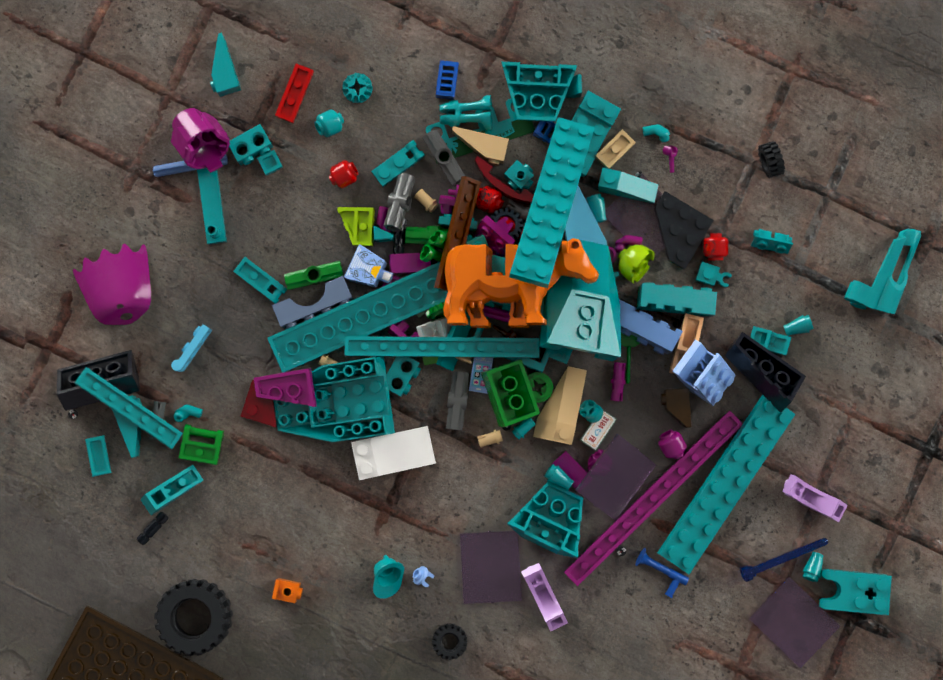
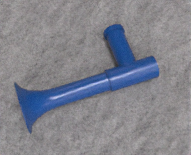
(677, 577)

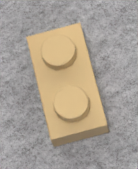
(615, 149)

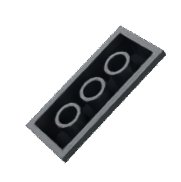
(116, 369)

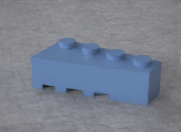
(646, 330)

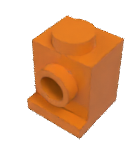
(281, 585)

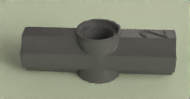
(438, 147)
(399, 202)
(457, 400)

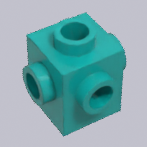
(516, 170)

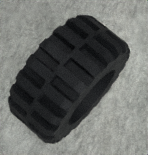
(170, 629)

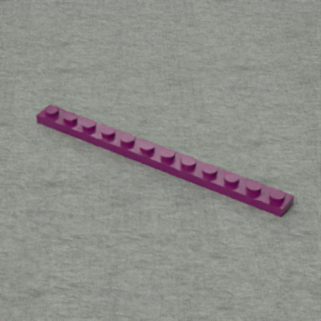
(653, 498)

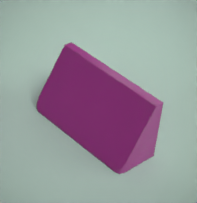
(571, 468)

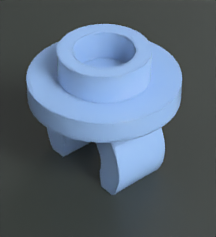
(420, 575)

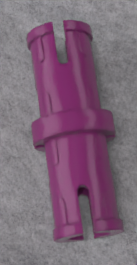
(618, 381)

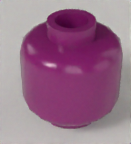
(672, 444)

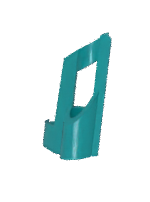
(885, 292)

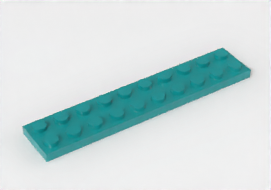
(552, 203)
(357, 318)
(725, 485)

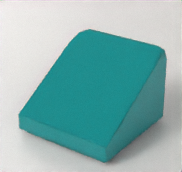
(575, 87)
(381, 235)

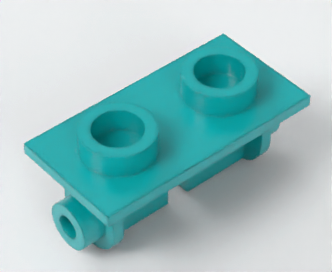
(780, 243)

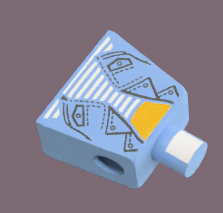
(367, 268)

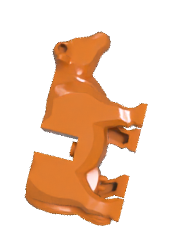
(474, 284)

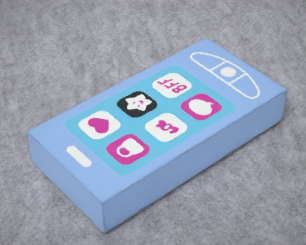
(476, 382)

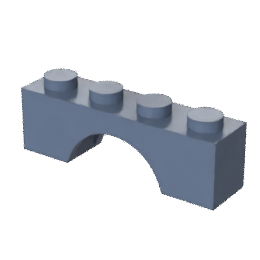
(335, 294)

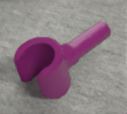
(670, 151)

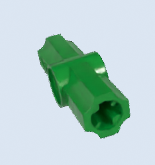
(421, 235)
(301, 278)

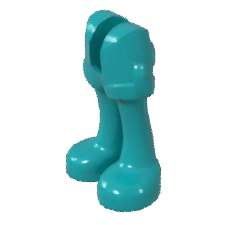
(457, 108)

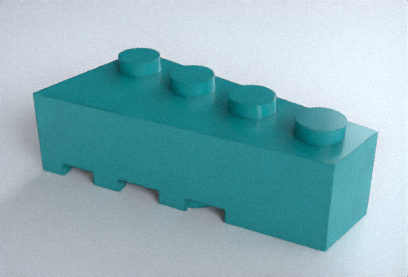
(676, 299)

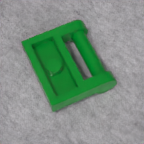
(201, 451)

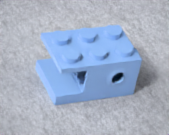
(704, 373)

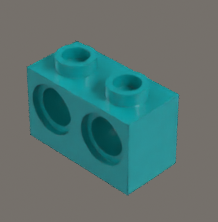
(248, 140)
(396, 372)

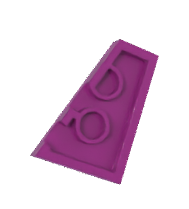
(288, 387)

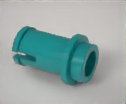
(523, 428)

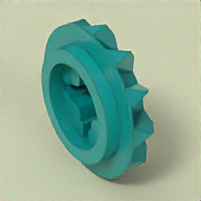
(351, 94)

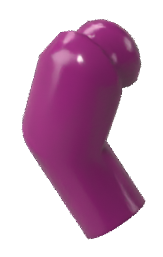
(382, 212)
(627, 240)

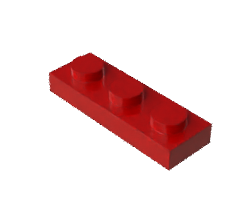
(294, 93)

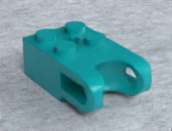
(851, 592)

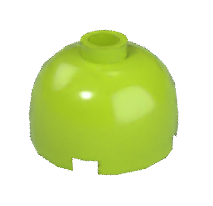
(634, 262)

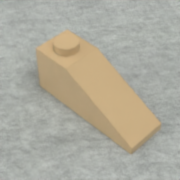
(485, 145)

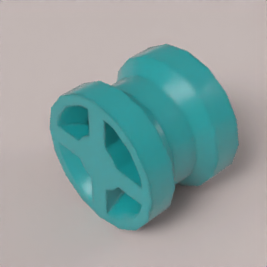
(591, 411)

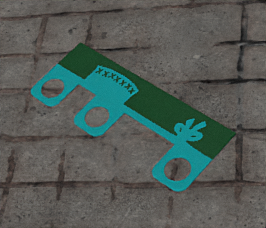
(508, 128)

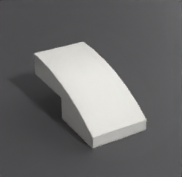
(434, 328)

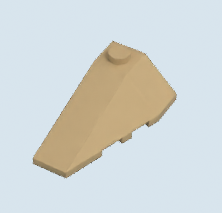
(561, 411)

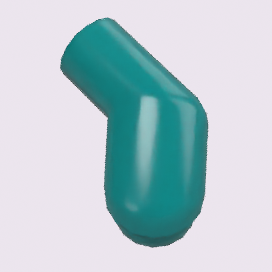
(657, 129)
(186, 411)

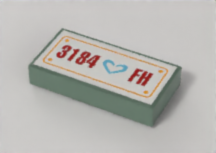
(597, 431)

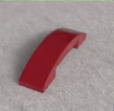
(485, 170)

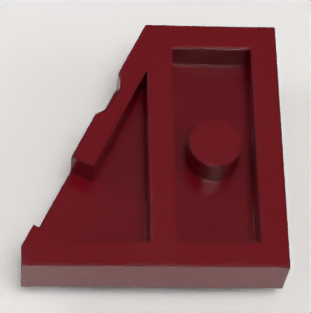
(259, 408)

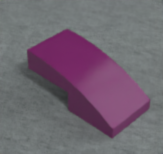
(406, 263)

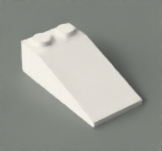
(393, 452)

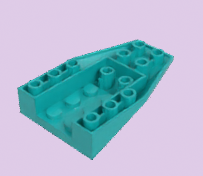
(585, 314)
(349, 403)

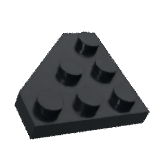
(680, 228)

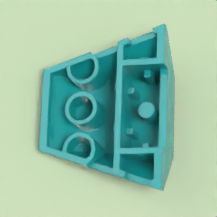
(537, 89)
(551, 520)

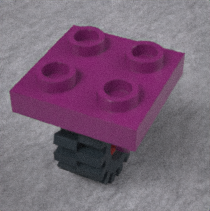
(500, 230)

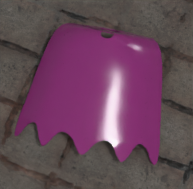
(115, 281)

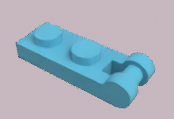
(190, 349)

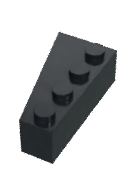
(765, 370)

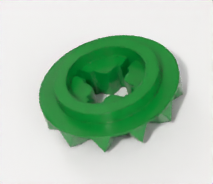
(436, 312)
(546, 390)

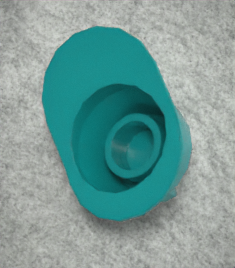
(388, 577)

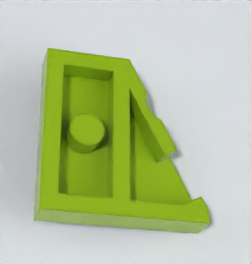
(359, 224)

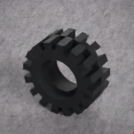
(771, 159)
(446, 653)

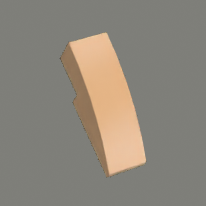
(691, 330)

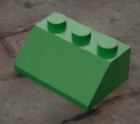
(510, 393)

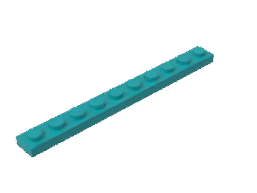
(442, 347)

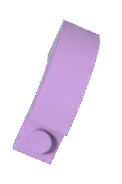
(814, 498)
(544, 597)

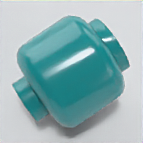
(329, 123)

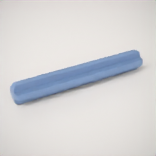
(177, 167)

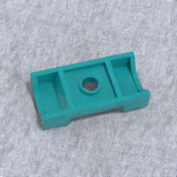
(599, 114)

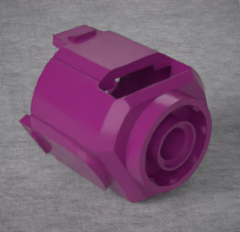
(199, 139)

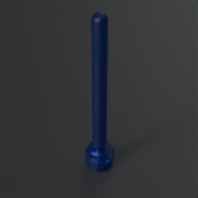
(749, 572)

